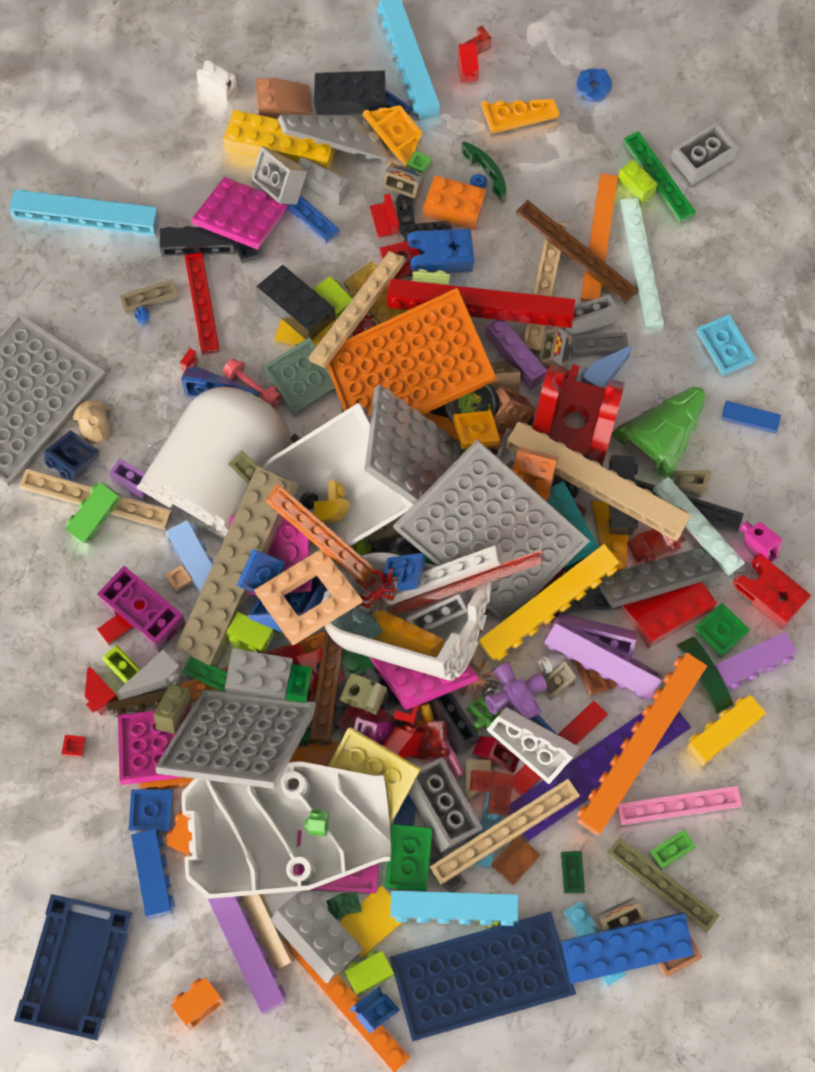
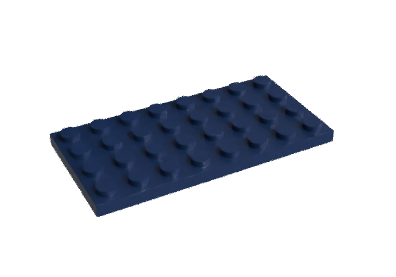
(481, 976)

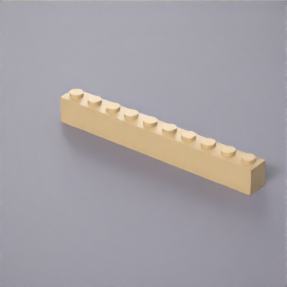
(603, 483)

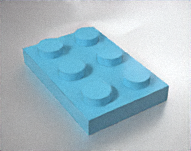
(726, 345)

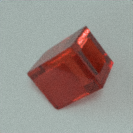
(482, 40)

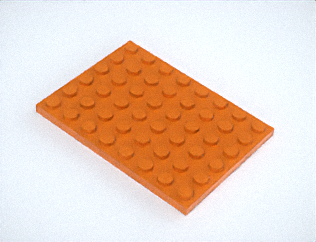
(418, 355)

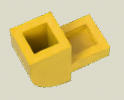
(335, 507)

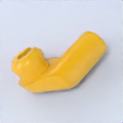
(427, 715)

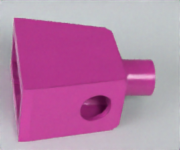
(761, 540)

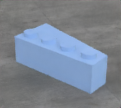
(191, 552)

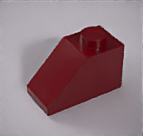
(492, 749)

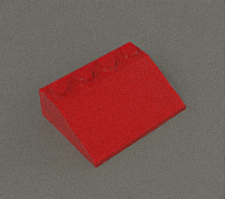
(668, 612)

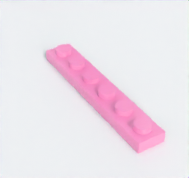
(679, 805)

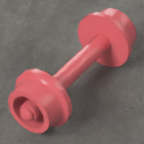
(234, 370)

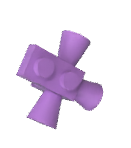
(516, 693)

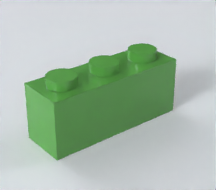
(93, 512)

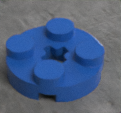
(596, 76)

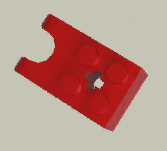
(767, 590)

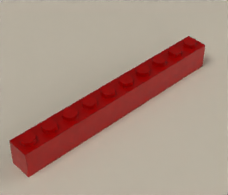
(487, 303)

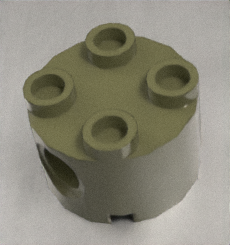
(363, 694)

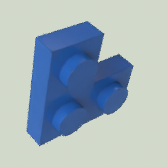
(408, 568)

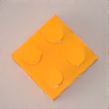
(476, 426)

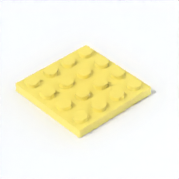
(366, 756)

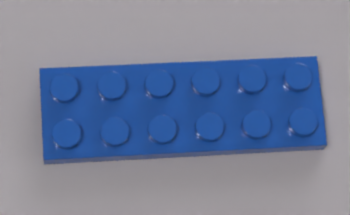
(627, 947)

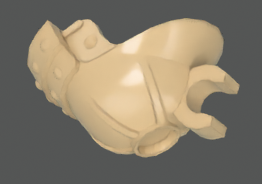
(93, 420)

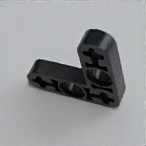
(410, 225)

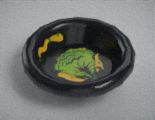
(477, 401)

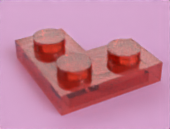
(499, 789)

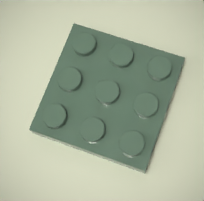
(298, 378)

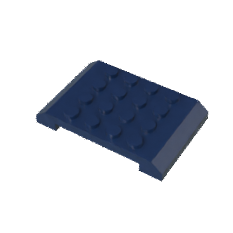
(75, 967)

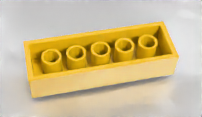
(251, 131)

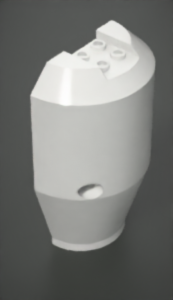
(249, 833)

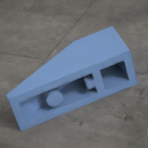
(605, 368)

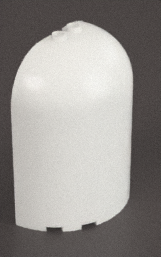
(339, 454)
(194, 459)
(459, 633)

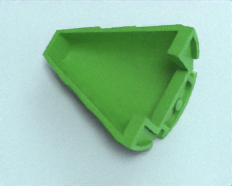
(665, 429)

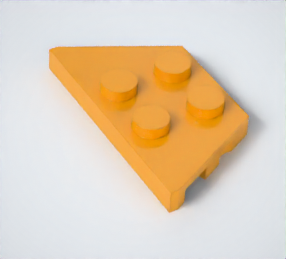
(395, 130)

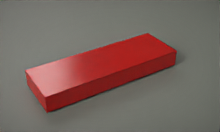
(117, 626)

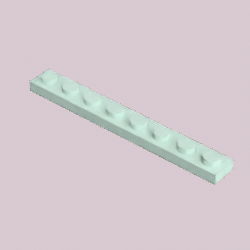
(641, 264)

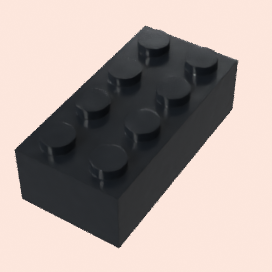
(349, 92)
(295, 303)

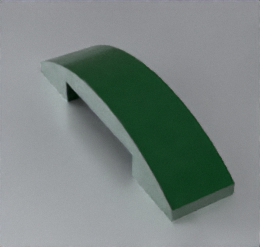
(473, 155)
(710, 679)

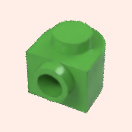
(317, 823)

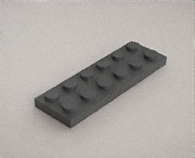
(658, 577)

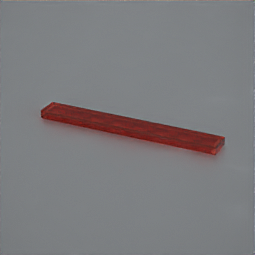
(470, 582)

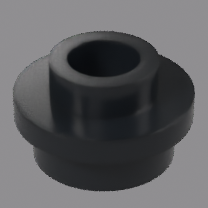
(308, 500)

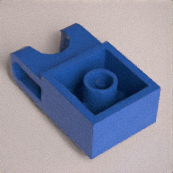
(443, 250)

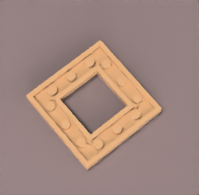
(298, 628)

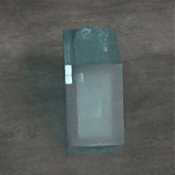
(360, 623)

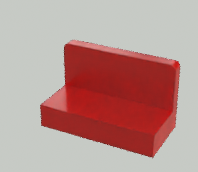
(385, 217)
(411, 718)

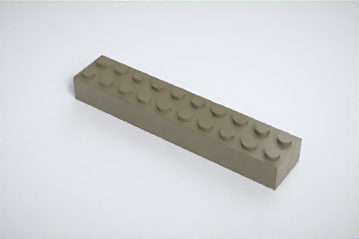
(220, 598)

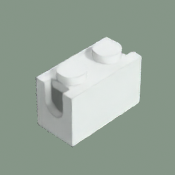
(217, 80)

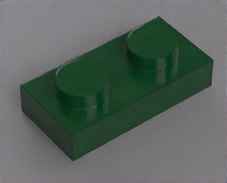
(572, 872)

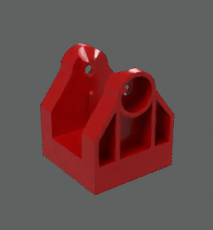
(594, 403)

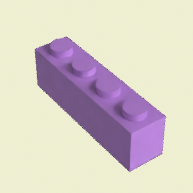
(516, 353)
(616, 637)
(757, 660)

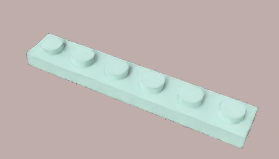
(701, 528)

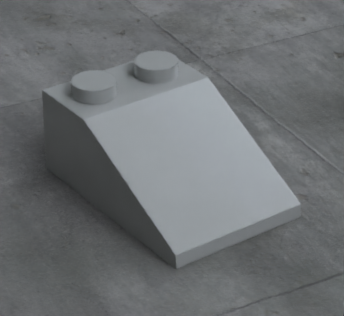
(279, 176)
(153, 677)

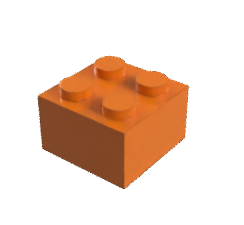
(197, 1002)

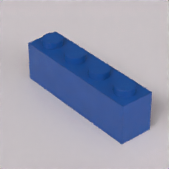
(151, 874)

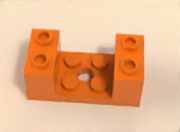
(537, 469)

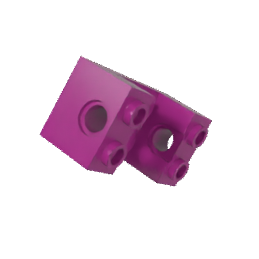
(158, 618)

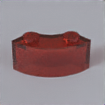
(651, 544)

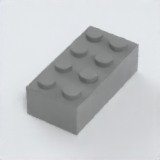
(443, 806)
(316, 935)

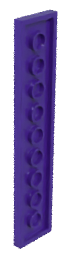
(588, 768)

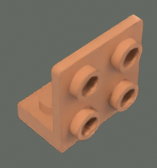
(514, 410)

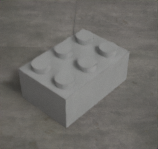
(704, 153)
(258, 674)

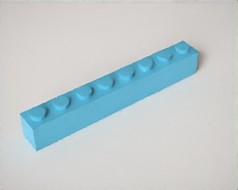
(409, 58)
(84, 212)

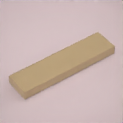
(268, 934)

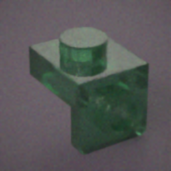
(344, 905)

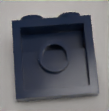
(70, 455)

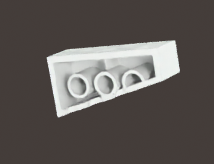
(533, 744)

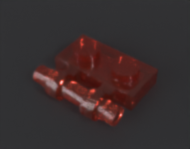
(432, 733)

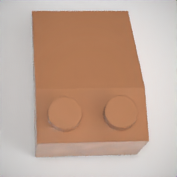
(282, 97)

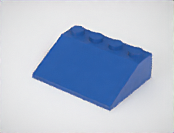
(299, 601)

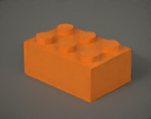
(454, 202)

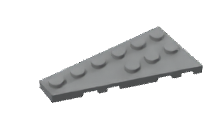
(343, 133)

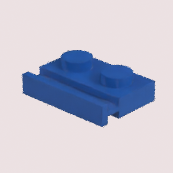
(375, 1010)

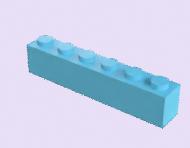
(455, 906)

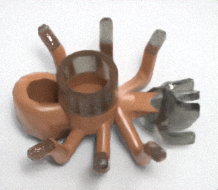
(485, 685)

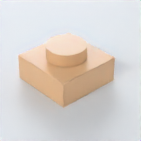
(178, 578)

